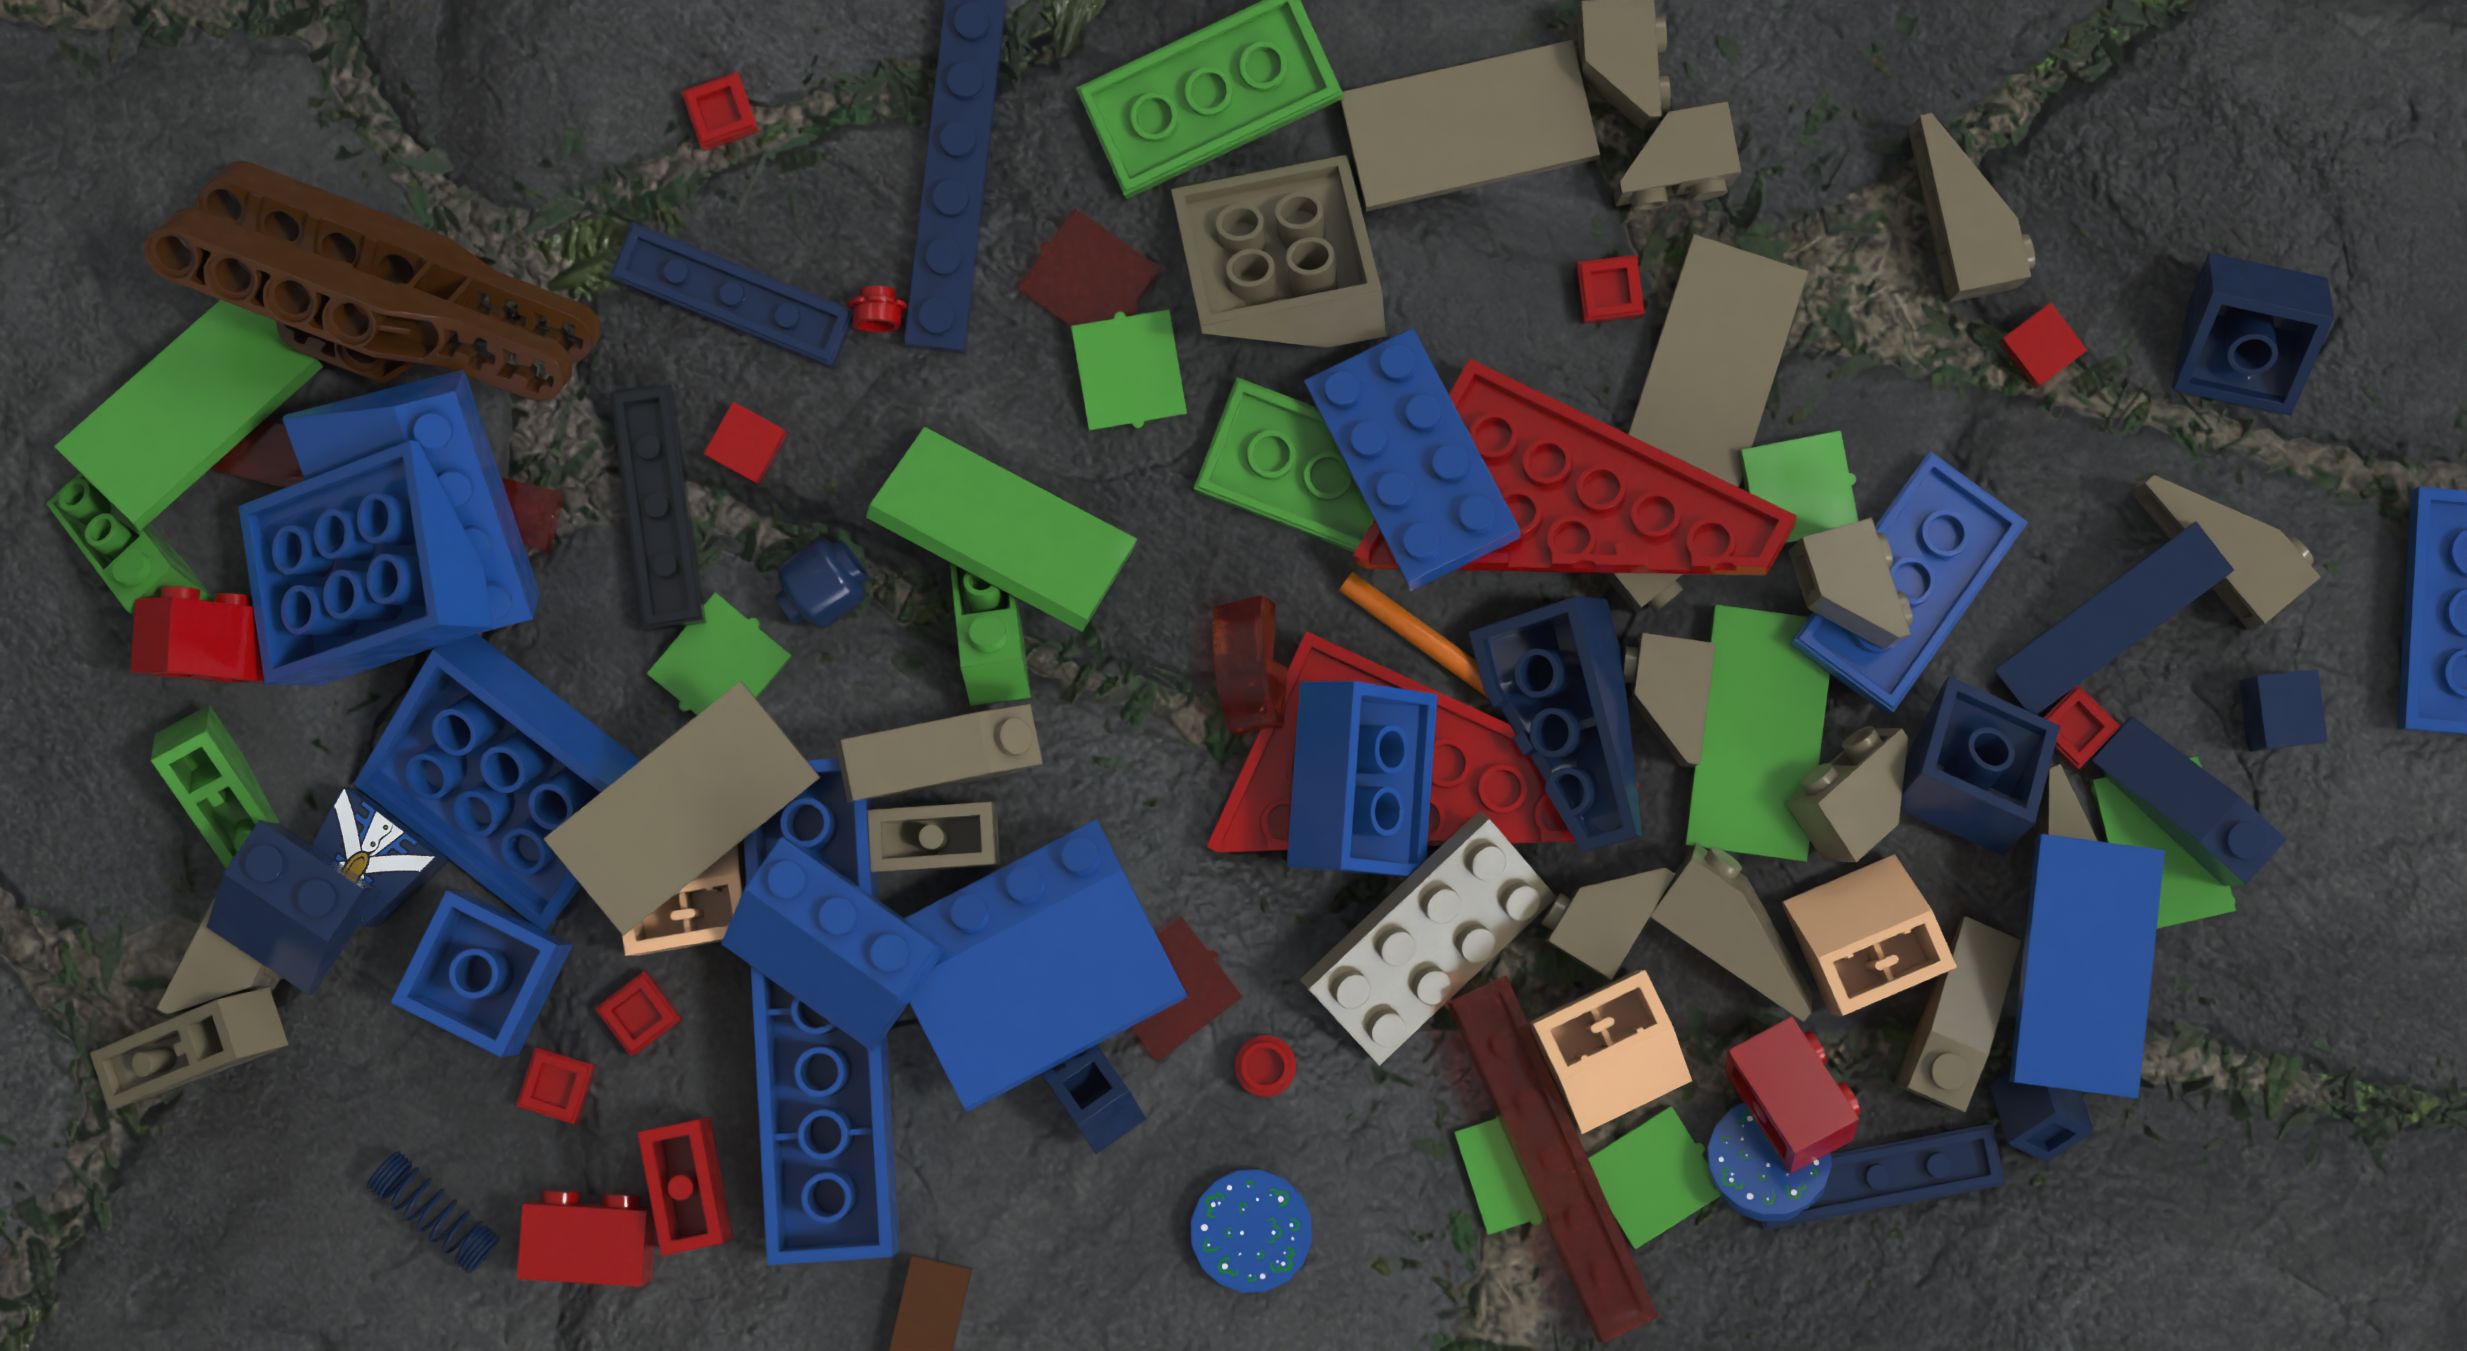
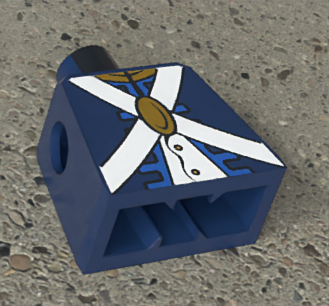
(378, 850)

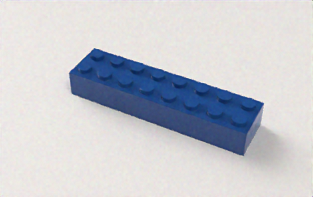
(817, 1087)

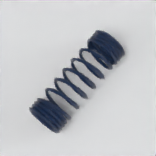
(474, 1245)

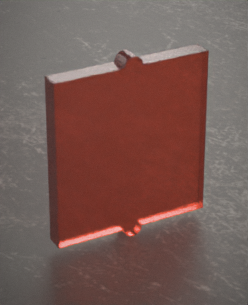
(1088, 274)
(1205, 984)

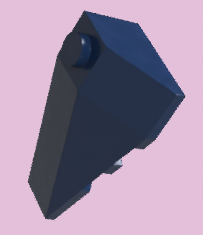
(1567, 702)

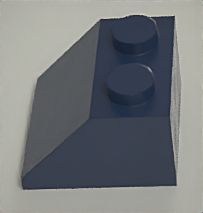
(2252, 333)
(1978, 767)
(289, 905)

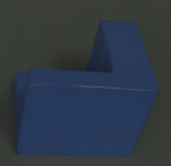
(2283, 710)
(2040, 1117)

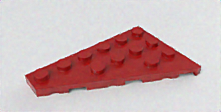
(1599, 495)
(1472, 766)

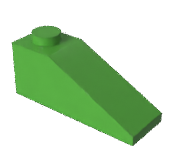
(211, 781)

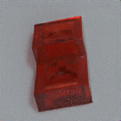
(1246, 675)

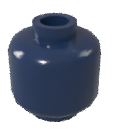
(821, 583)

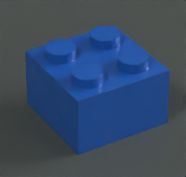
(481, 973)

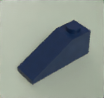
(2188, 803)
(1094, 1098)

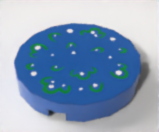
(1754, 1177)
(1251, 1230)

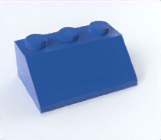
(1361, 778)
(830, 943)

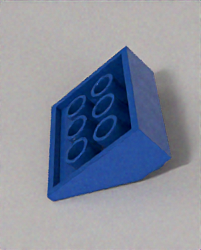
(451, 433)
(360, 569)
(489, 769)
(1039, 966)

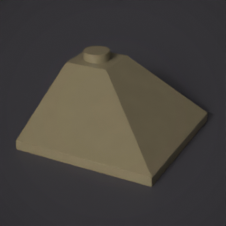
(1282, 256)

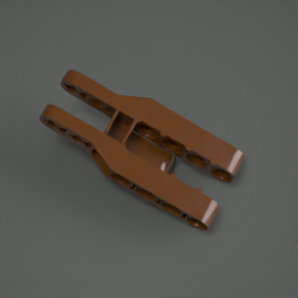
(361, 301)

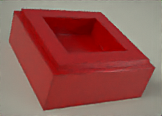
(720, 111)
(1609, 289)
(2042, 346)
(745, 443)
(2082, 727)
(639, 1013)
(556, 1085)

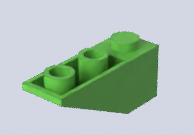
(127, 559)
(989, 640)

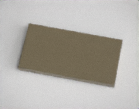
(1469, 125)
(1717, 356)
(682, 808)

